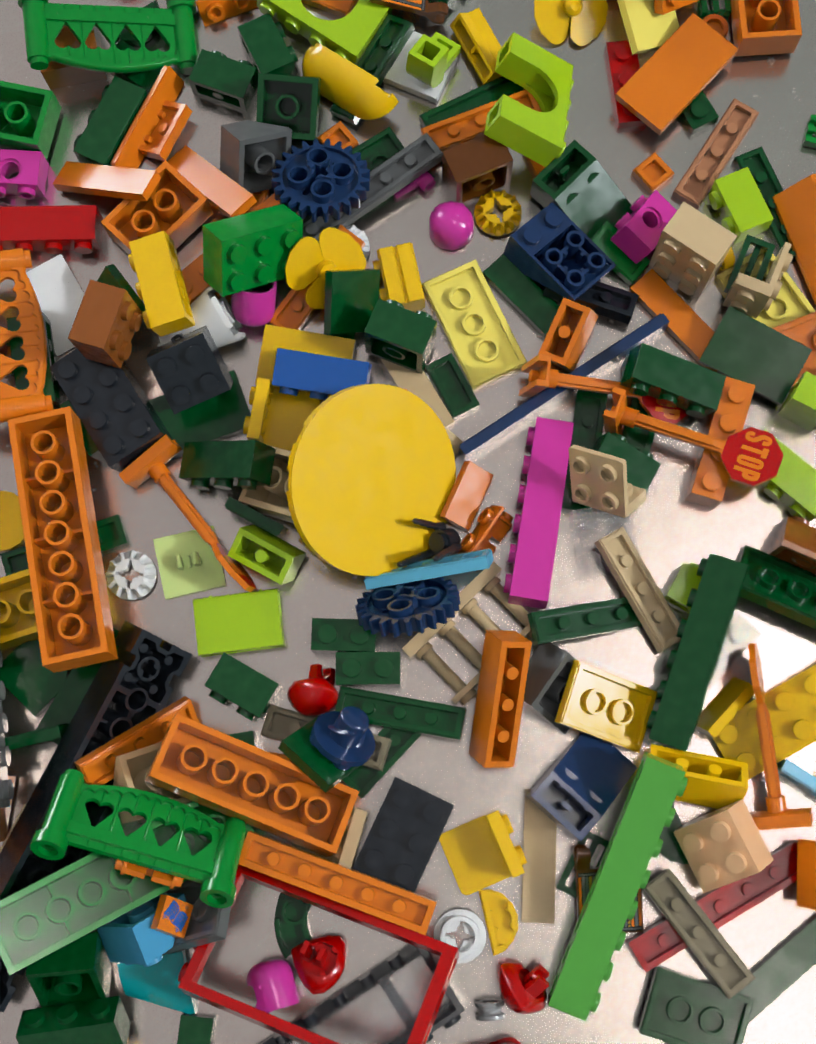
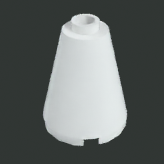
(214, 314)

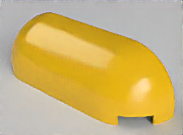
(347, 84)

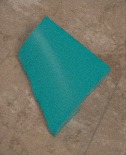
(158, 983)

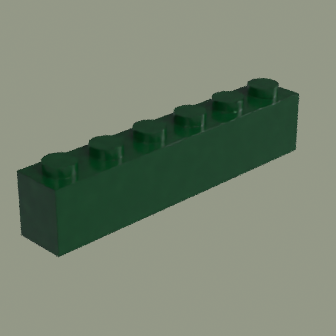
(698, 650)

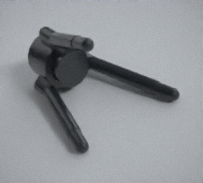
(441, 542)

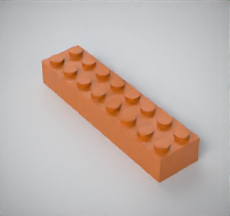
(61, 540)

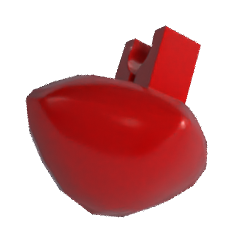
(314, 694)
(320, 962)
(521, 989)

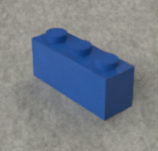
(317, 373)

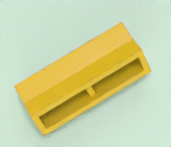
(478, 43)

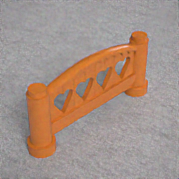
(17, 402)

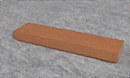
(715, 153)

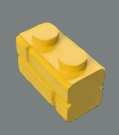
(400, 276)

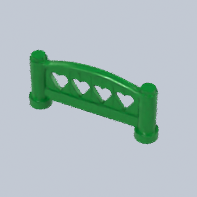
(46, 20)
(70, 825)

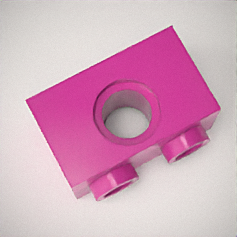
(32, 174)
(641, 230)

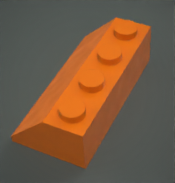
(798, 213)

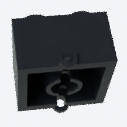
(189, 369)

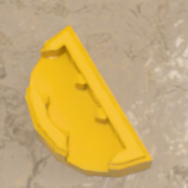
(499, 918)

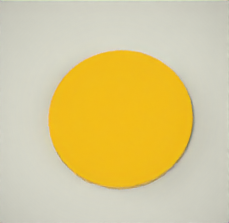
(363, 475)

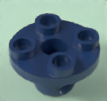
(344, 737)

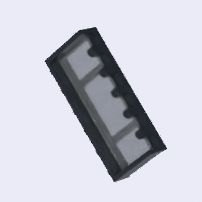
(380, 1004)

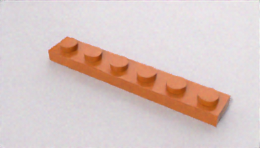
(337, 882)

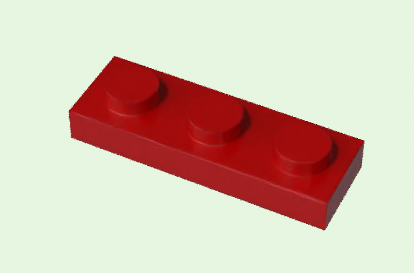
(621, 68)

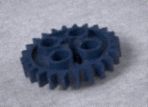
(321, 180)
(408, 606)

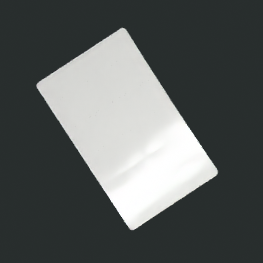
(58, 298)

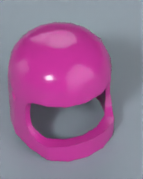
(254, 308)
(273, 985)

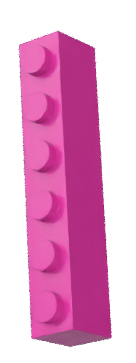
(540, 513)

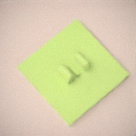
(187, 564)

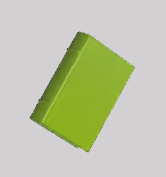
(238, 622)

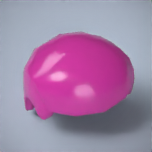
(451, 225)

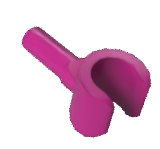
(425, 182)

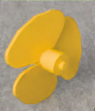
(584, 16)
(312, 259)

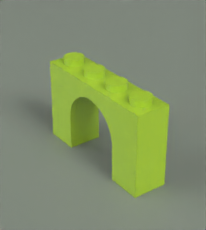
(344, 36)
(549, 81)

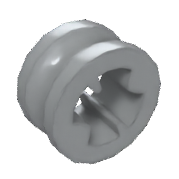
(489, 1010)

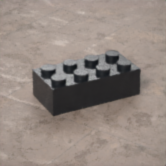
(110, 407)
(403, 835)

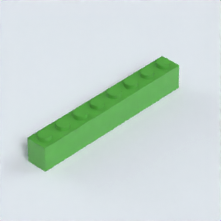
(616, 886)

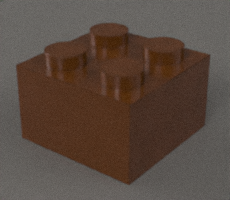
(476, 168)

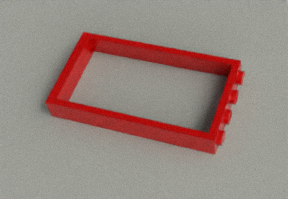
(429, 1009)

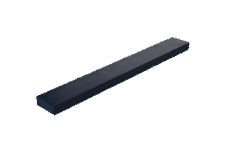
(550, 396)

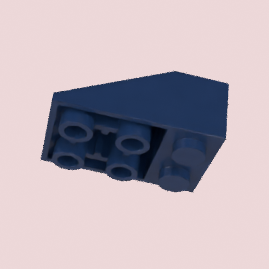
(557, 254)
(582, 785)

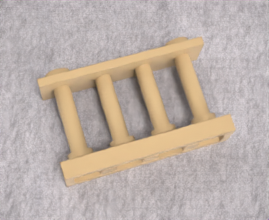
(422, 648)

